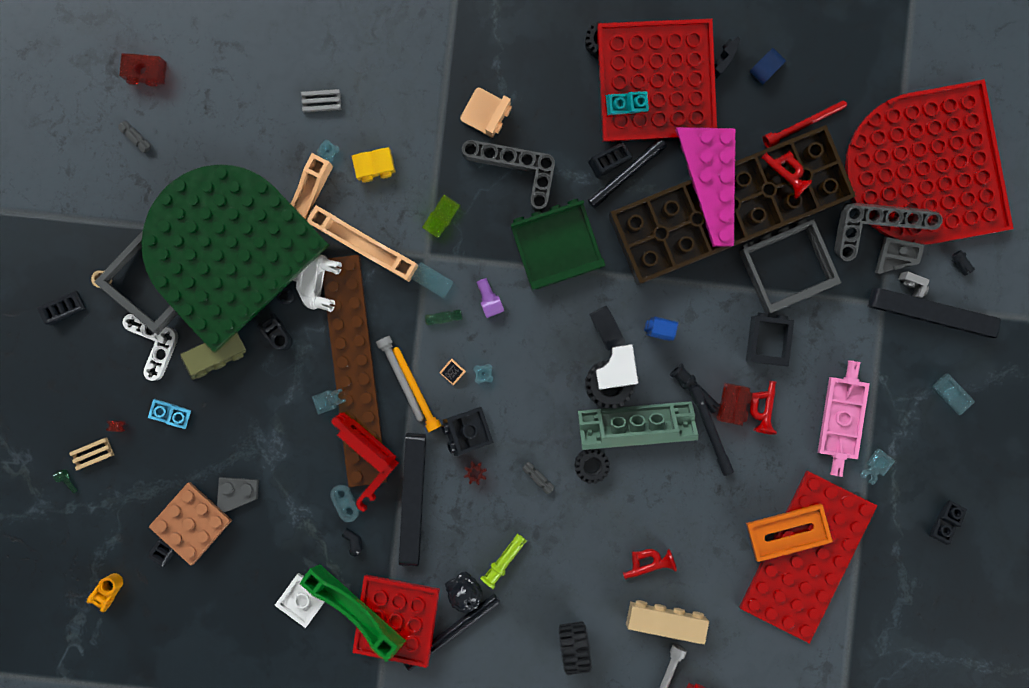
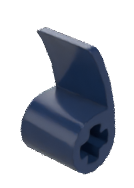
(767, 66)

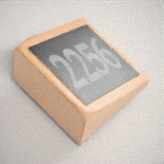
(452, 371)

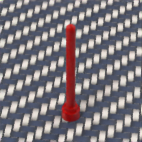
(773, 139)

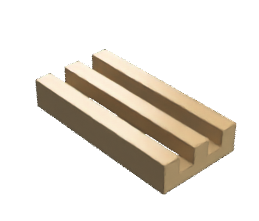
(76, 459)

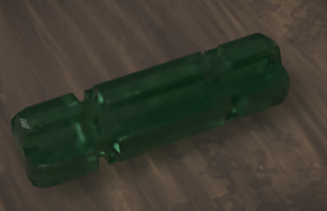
(443, 317)

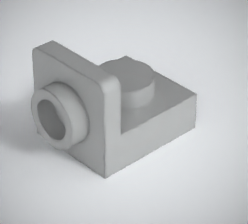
(915, 281)

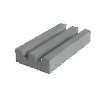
(305, 101)

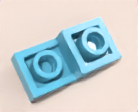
(169, 413)

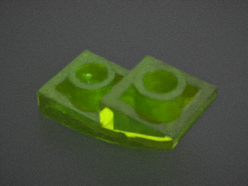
(441, 216)

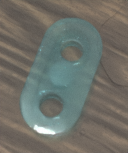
(342, 503)

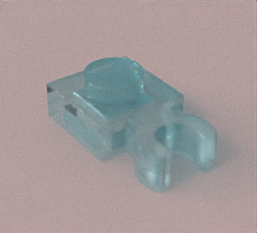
(327, 401)
(879, 464)

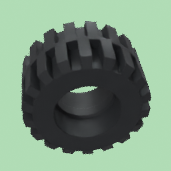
(601, 399)
(575, 648)

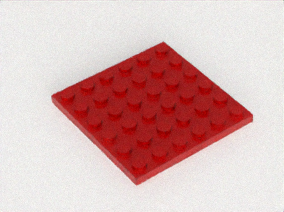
(669, 62)

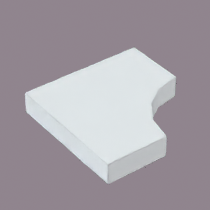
(619, 369)

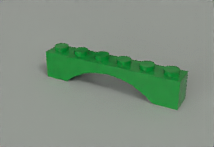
(377, 632)

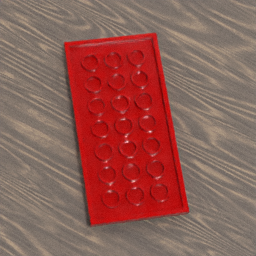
(798, 586)

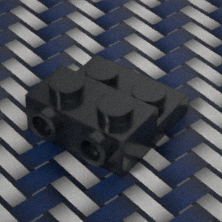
(466, 431)

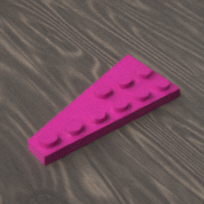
(712, 172)

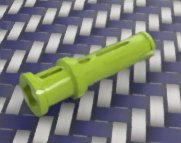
(498, 568)

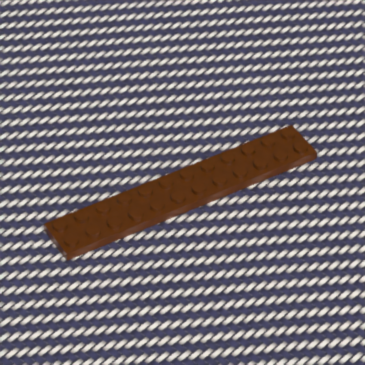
(353, 360)

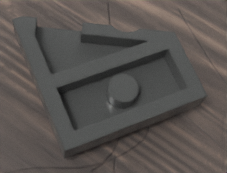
(236, 492)

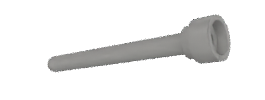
(385, 345)
(677, 654)

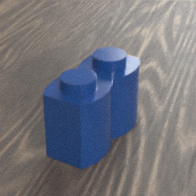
(661, 328)

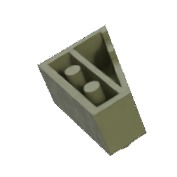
(202, 359)

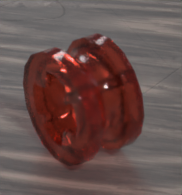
(115, 426)

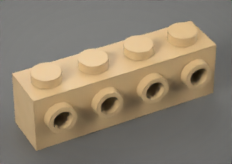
(667, 622)

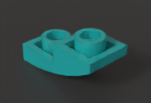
(627, 103)

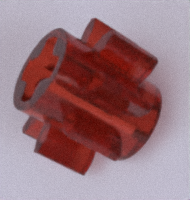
(472, 477)

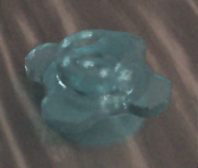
(323, 148)
(479, 377)

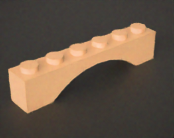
(311, 183)
(362, 243)

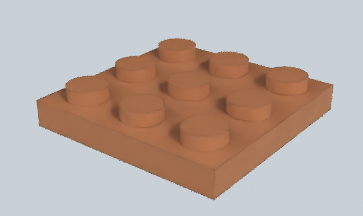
(190, 523)

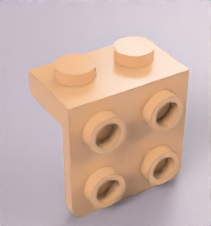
(486, 112)

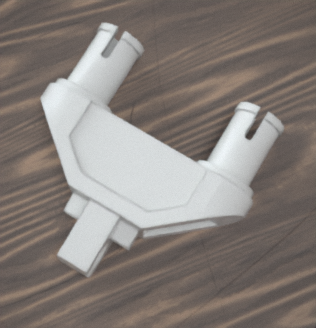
(311, 280)

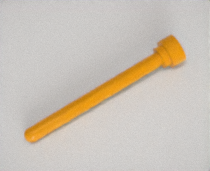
(431, 423)

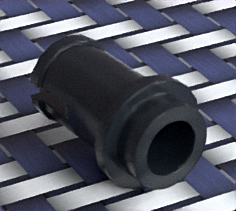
(962, 262)

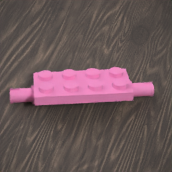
(843, 418)

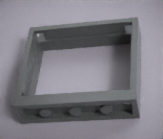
(821, 253)
(104, 279)

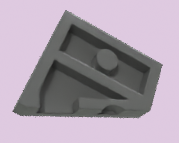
(898, 254)

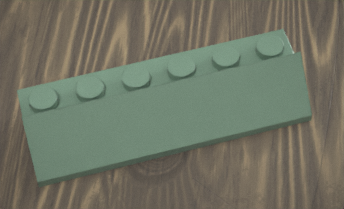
(637, 425)

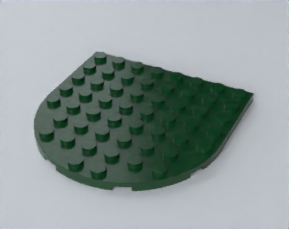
(224, 248)

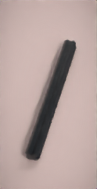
(461, 625)

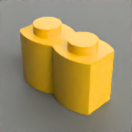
(373, 164)

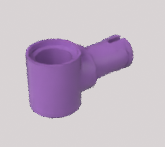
(490, 302)

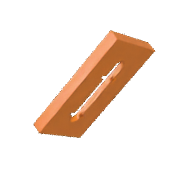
(817, 536)

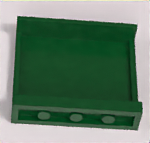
(556, 244)

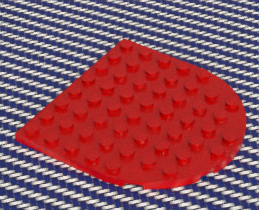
(936, 155)

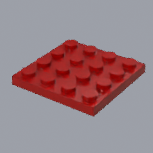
(407, 610)

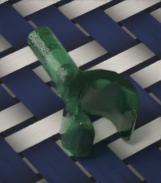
(63, 475)

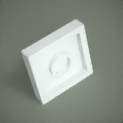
(299, 602)

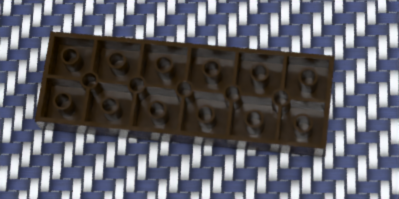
(671, 229)

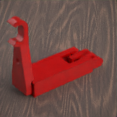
(368, 448)

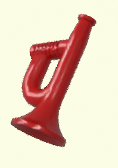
(793, 178)
(765, 426)
(658, 563)

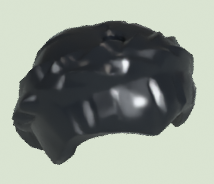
(464, 592)

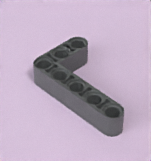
(516, 163)
(880, 218)

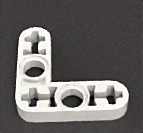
(158, 340)

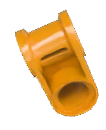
(103, 593)

